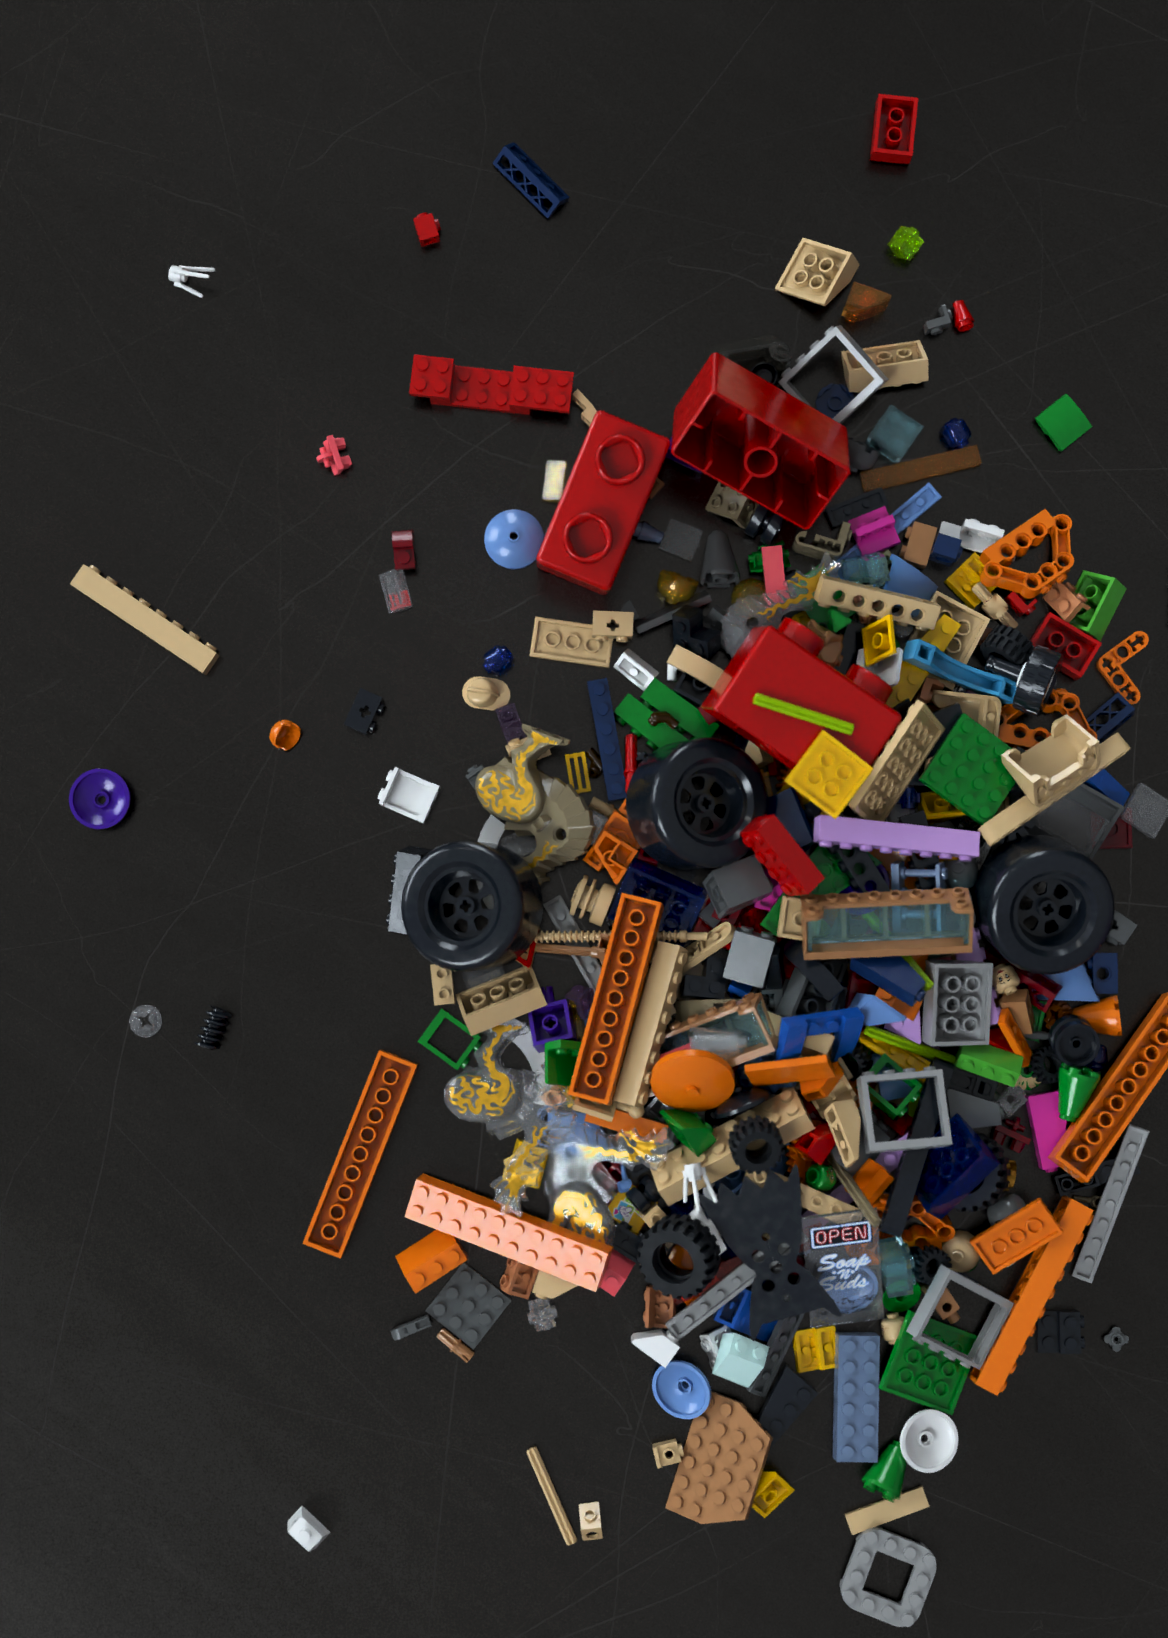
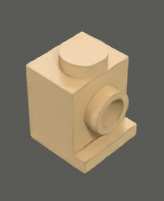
(662, 1447)

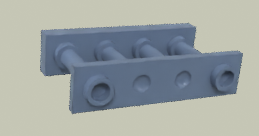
(900, 873)

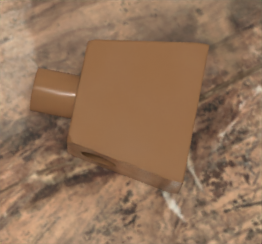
(946, 1307)

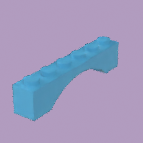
(938, 663)

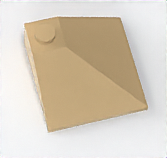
(817, 272)

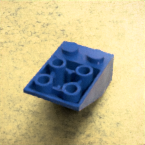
(737, 1316)

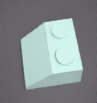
(739, 1359)

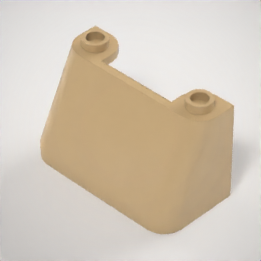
(1055, 762)

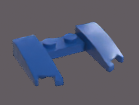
(844, 1022)

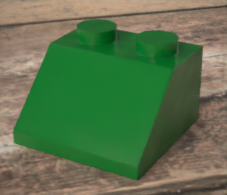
(689, 1129)

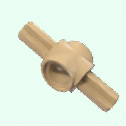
(994, 605)

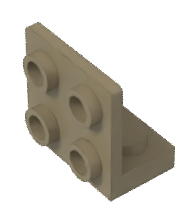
(731, 505)

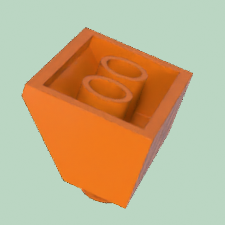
(430, 1259)

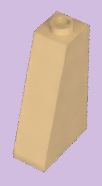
(813, 1045)

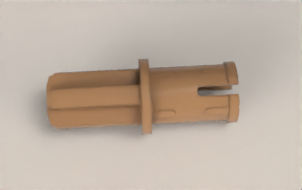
(455, 1345)

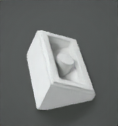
(635, 669)

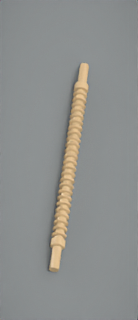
(683, 936)

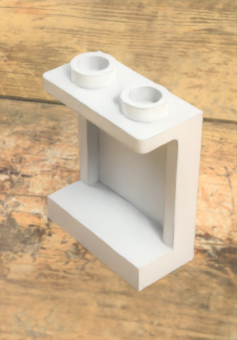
(408, 795)

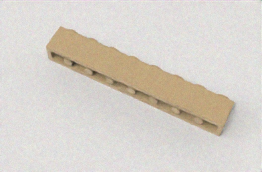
(145, 619)
(650, 1024)

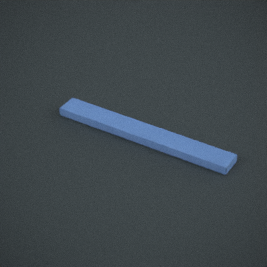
(904, 515)

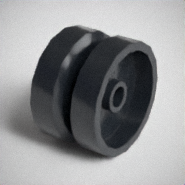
(768, 521)
(1074, 1040)

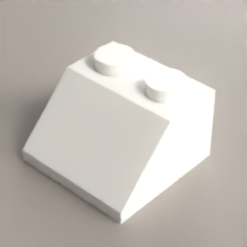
(657, 1344)

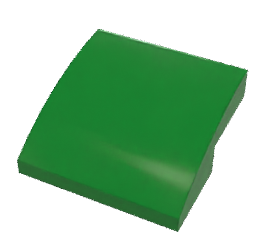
(1063, 422)

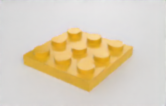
(828, 774)

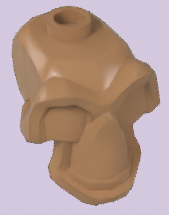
(833, 644)

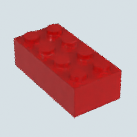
(781, 855)

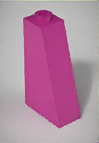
(1045, 1126)

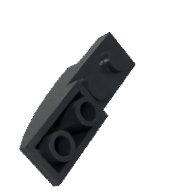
(1068, 1184)

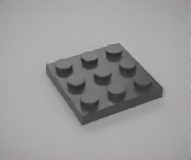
(468, 1305)

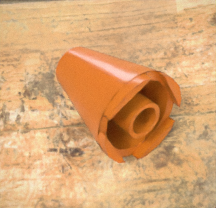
(1102, 1015)

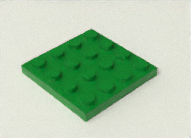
(970, 770)
(926, 1375)

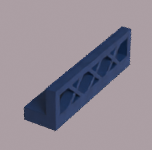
(535, 174)
(1114, 723)

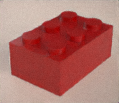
(894, 129)
(1074, 644)

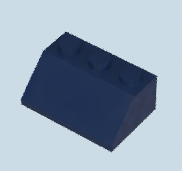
(791, 815)

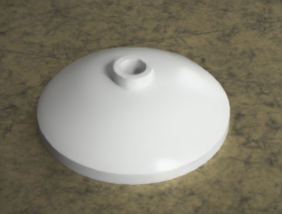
(939, 1441)

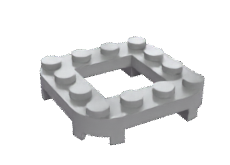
(918, 1554)

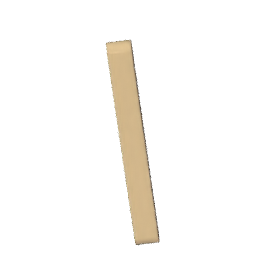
(1025, 810)

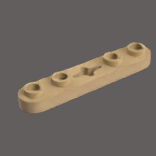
(702, 949)

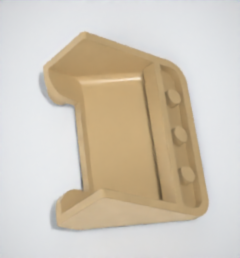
(981, 708)

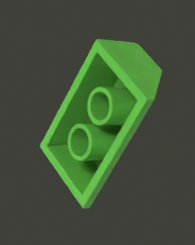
(1103, 597)
(990, 1063)

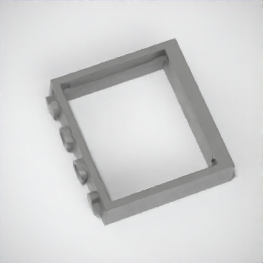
(858, 353)
(902, 1145)
(988, 1332)

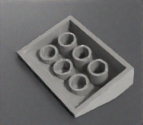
(958, 1003)

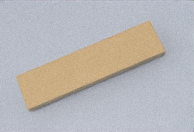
(886, 1511)

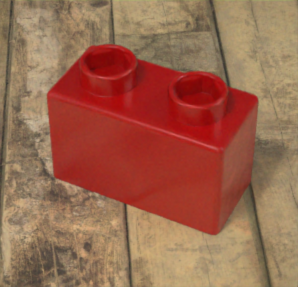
(760, 441)
(602, 502)
(787, 668)

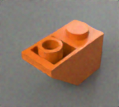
(821, 1088)

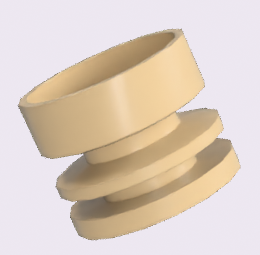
(592, 900)

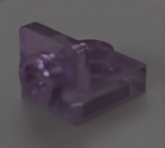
(583, 999)

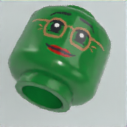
(821, 1177)

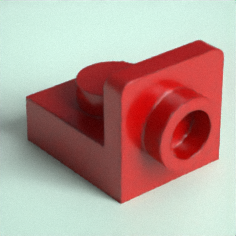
(1016, 602)

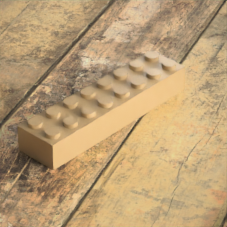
(783, 1109)

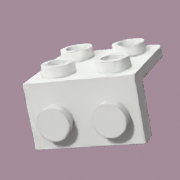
(886, 669)

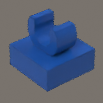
(739, 989)

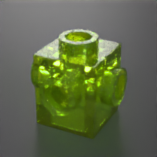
(905, 242)

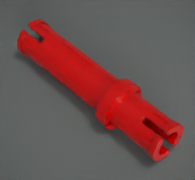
(630, 757)

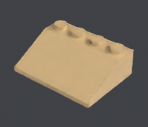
(967, 636)

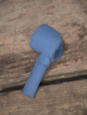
(625, 1184)

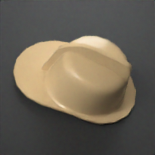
(486, 693)

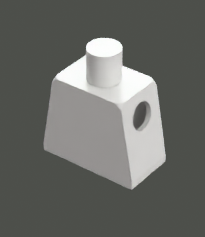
(306, 1529)

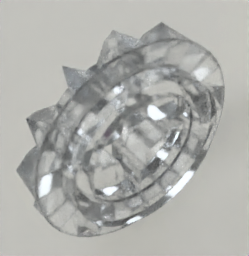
(154, 1019)

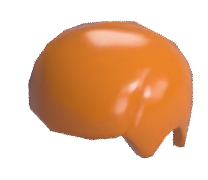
(285, 734)

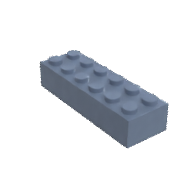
(856, 1397)

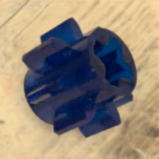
(909, 799)

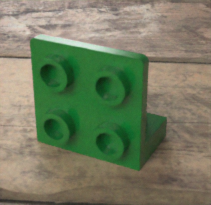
(560, 1061)

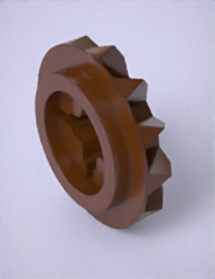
(1060, 1007)

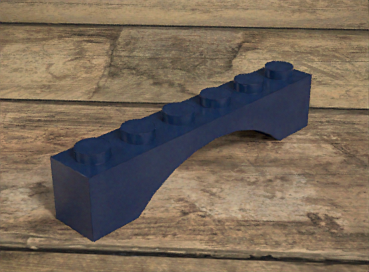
(607, 739)

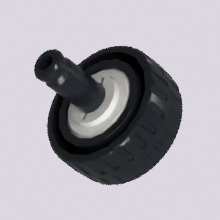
(1033, 680)

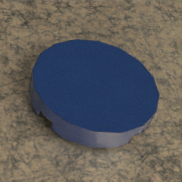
(833, 399)

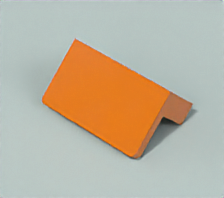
(872, 1179)

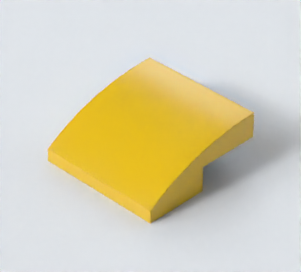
(965, 578)
(814, 1348)

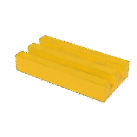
(574, 756)

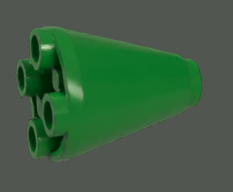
(1075, 1090)
(887, 1474)

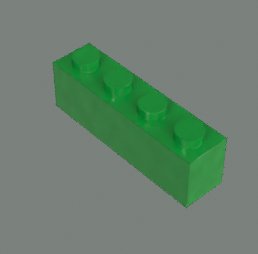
(661, 698)
(636, 716)

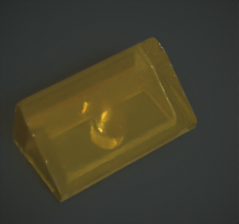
(554, 480)

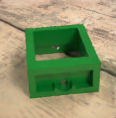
(432, 1028)
(883, 1104)

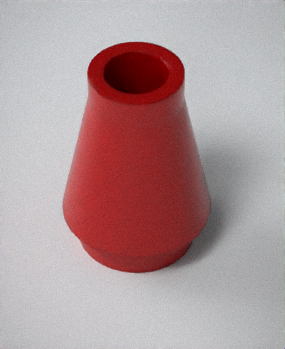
(962, 316)

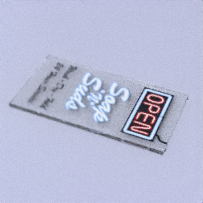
(846, 1261)

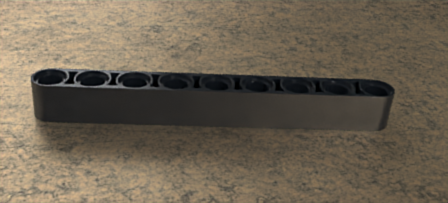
(912, 1161)

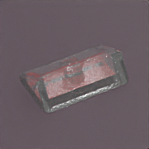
(395, 590)

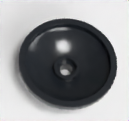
(741, 1100)

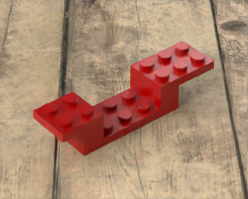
(489, 388)

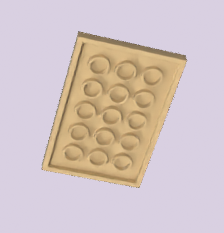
(897, 763)

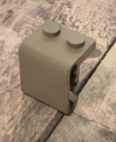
(823, 544)

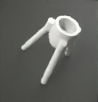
(180, 274)
(693, 1173)

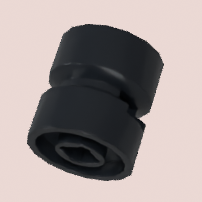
(643, 1194)

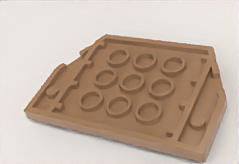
(720, 1464)

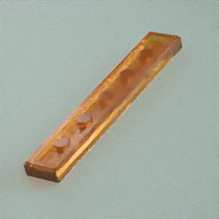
(920, 468)

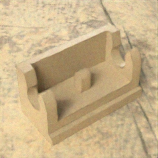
(840, 1092)

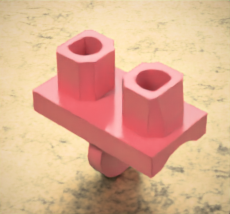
(331, 456)

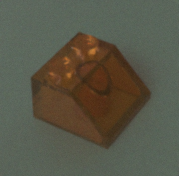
(864, 302)

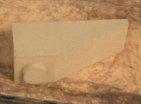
(845, 1127)

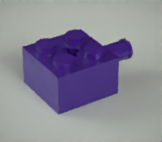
(555, 1013)

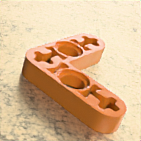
(1116, 661)

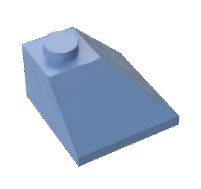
(875, 1010)

